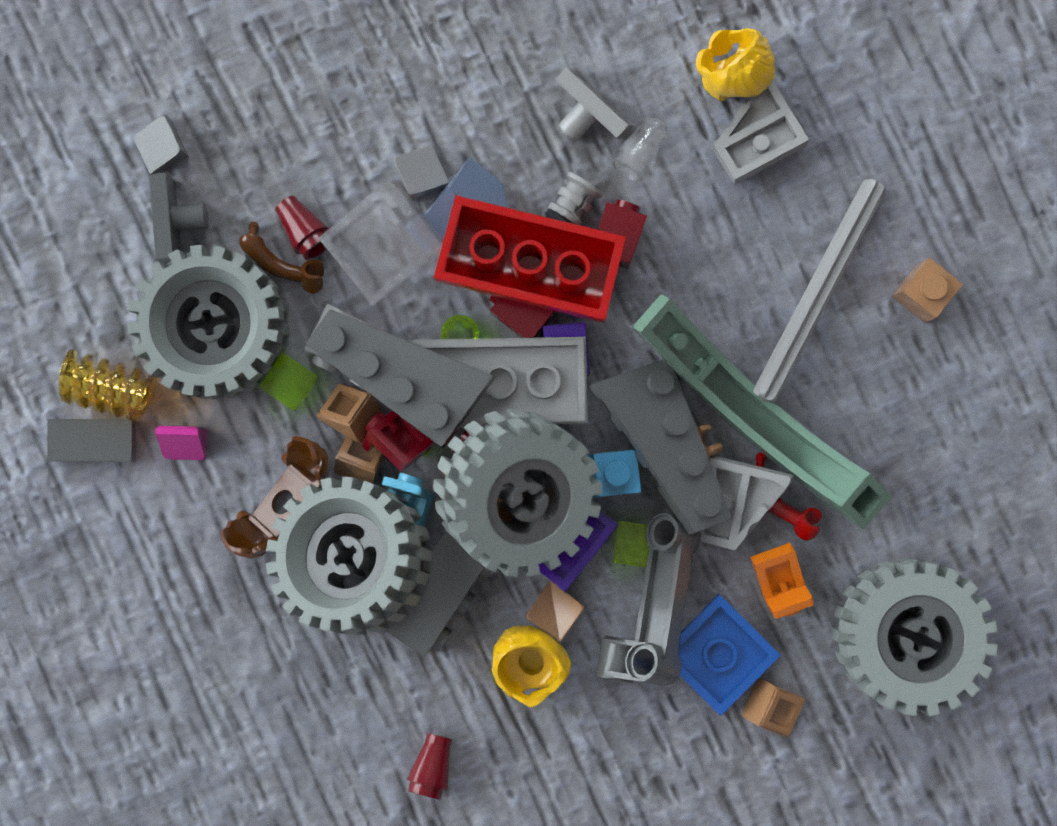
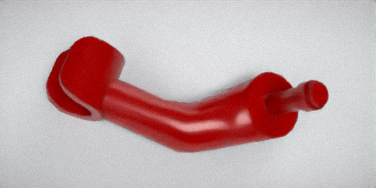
(802, 522)

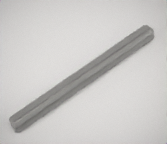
(819, 290)

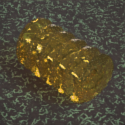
(103, 388)

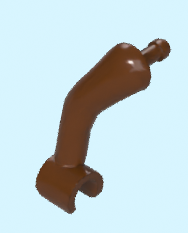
(309, 274)

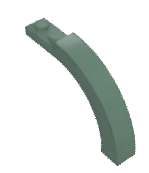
(764, 424)

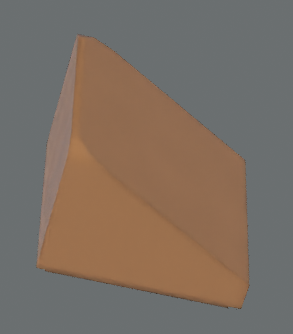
(349, 411)
(357, 462)
(773, 707)

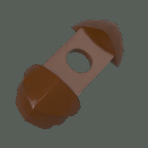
(250, 532)

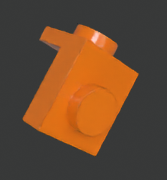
(781, 581)

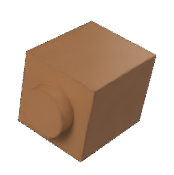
(927, 290)

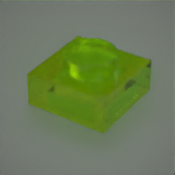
(289, 382)

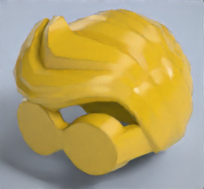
(741, 74)
(529, 660)

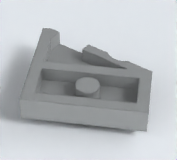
(749, 496)

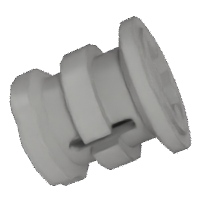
(575, 199)

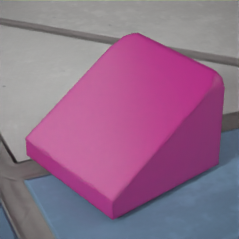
(182, 442)

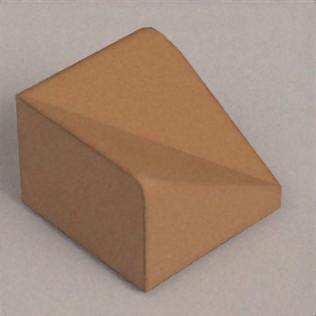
(555, 611)

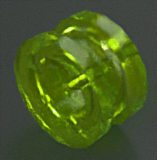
(467, 322)

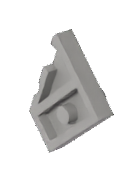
(759, 136)

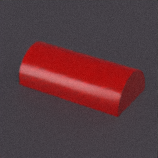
(529, 258)

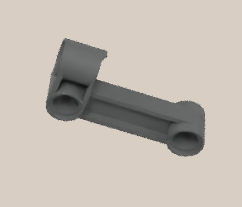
(659, 610)

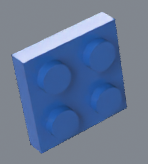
(722, 654)

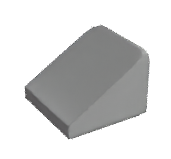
(420, 172)

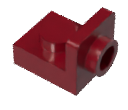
(396, 439)

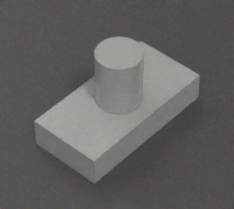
(590, 107)

